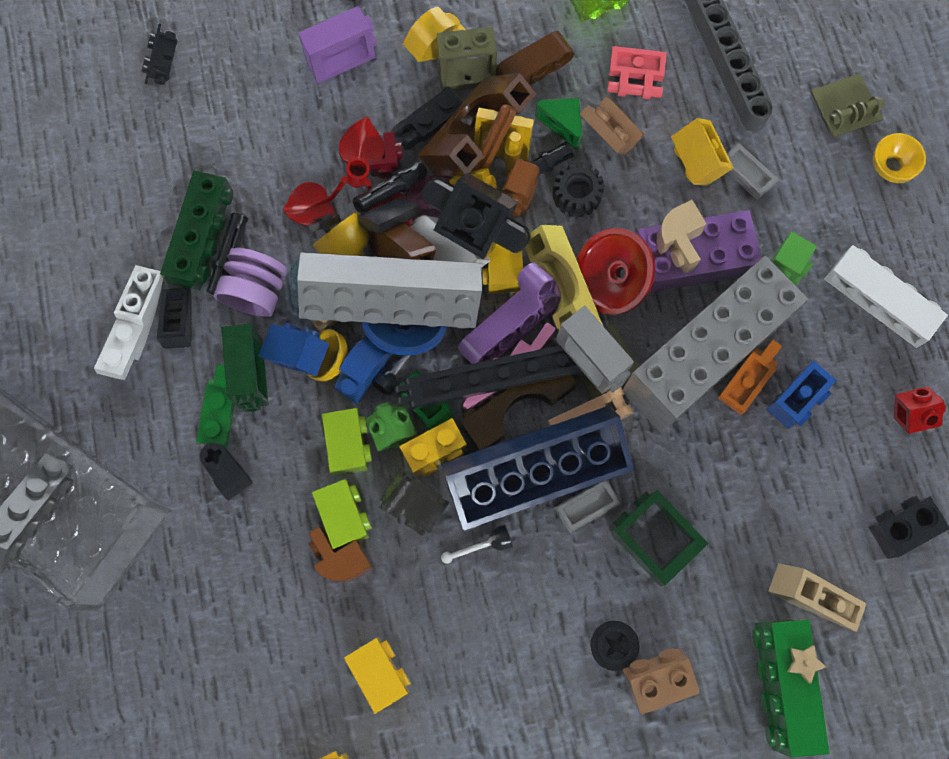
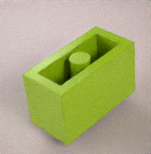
(346, 441)
(341, 514)

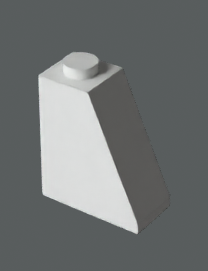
(445, 248)

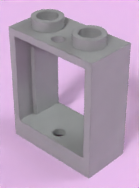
(594, 350)

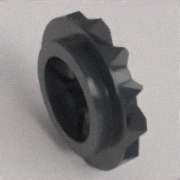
(629, 645)

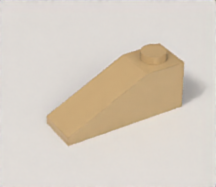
(817, 596)

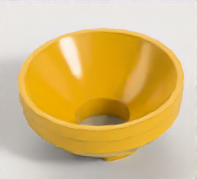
(903, 149)
(337, 347)

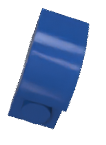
(360, 368)

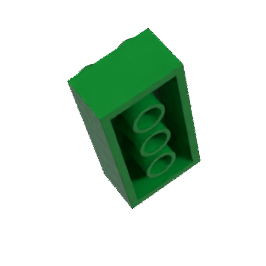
(791, 703)

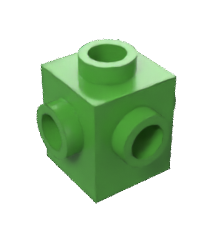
(390, 426)

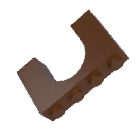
(451, 148)

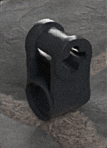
(227, 474)

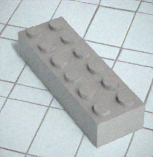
(388, 290)

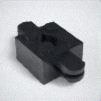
(475, 215)

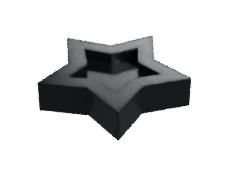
(324, 222)

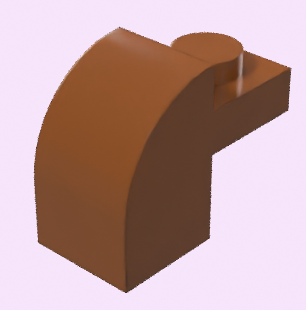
(342, 565)

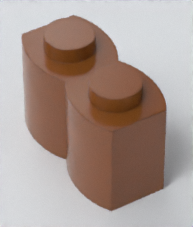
(521, 185)

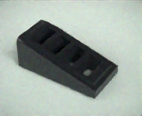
(175, 335)

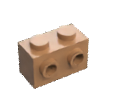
(660, 680)

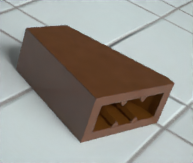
(402, 243)

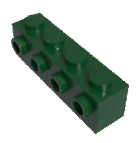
(197, 230)

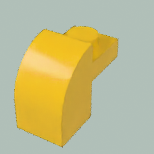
(422, 36)

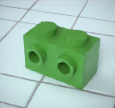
(793, 257)

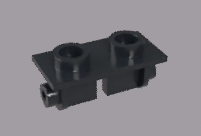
(162, 45)

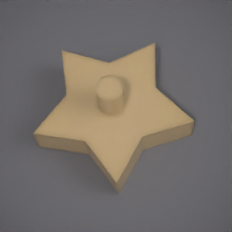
(805, 663)

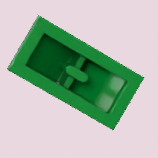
(562, 118)

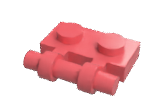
(636, 64)

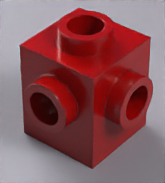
(919, 410)

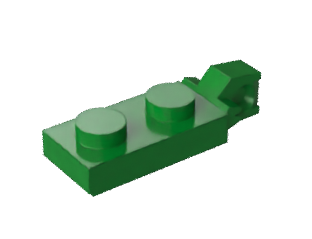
(216, 412)

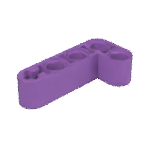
(515, 318)

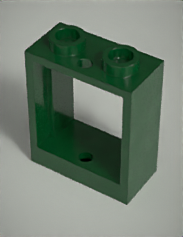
(244, 368)
(680, 560)

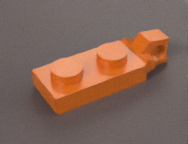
(750, 378)

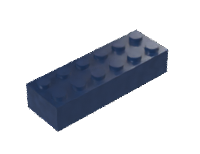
(538, 467)

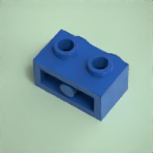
(294, 348)
(801, 394)

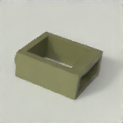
(453, 46)

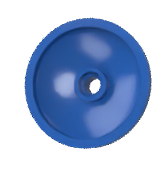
(411, 341)

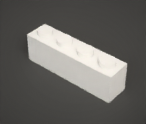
(886, 296)

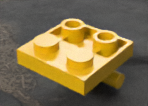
(516, 141)

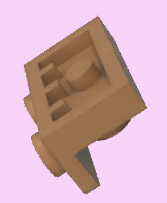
(613, 125)

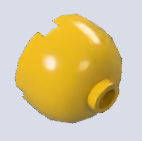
(344, 239)

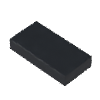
(388, 215)

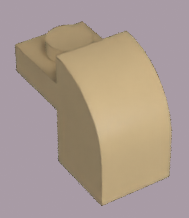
(676, 232)

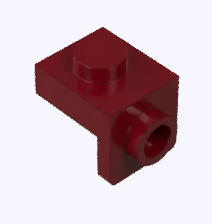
(393, 151)

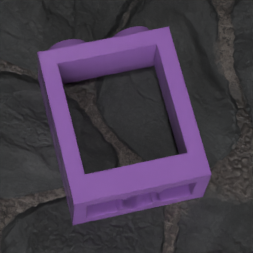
(338, 44)

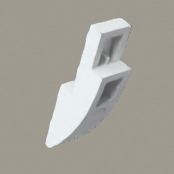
(133, 322)

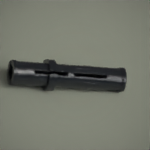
(399, 182)
(236, 225)

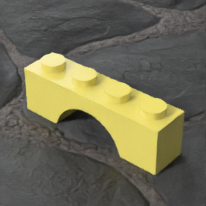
(553, 253)

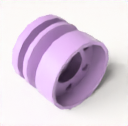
(250, 282)

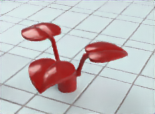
(356, 148)

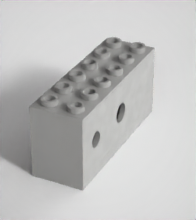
(713, 344)

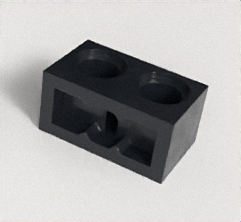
(910, 531)

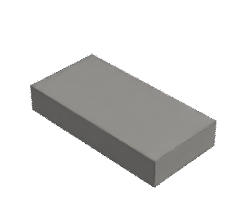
(750, 172)
(587, 506)

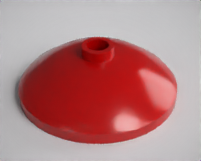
(601, 265)

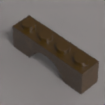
(486, 424)

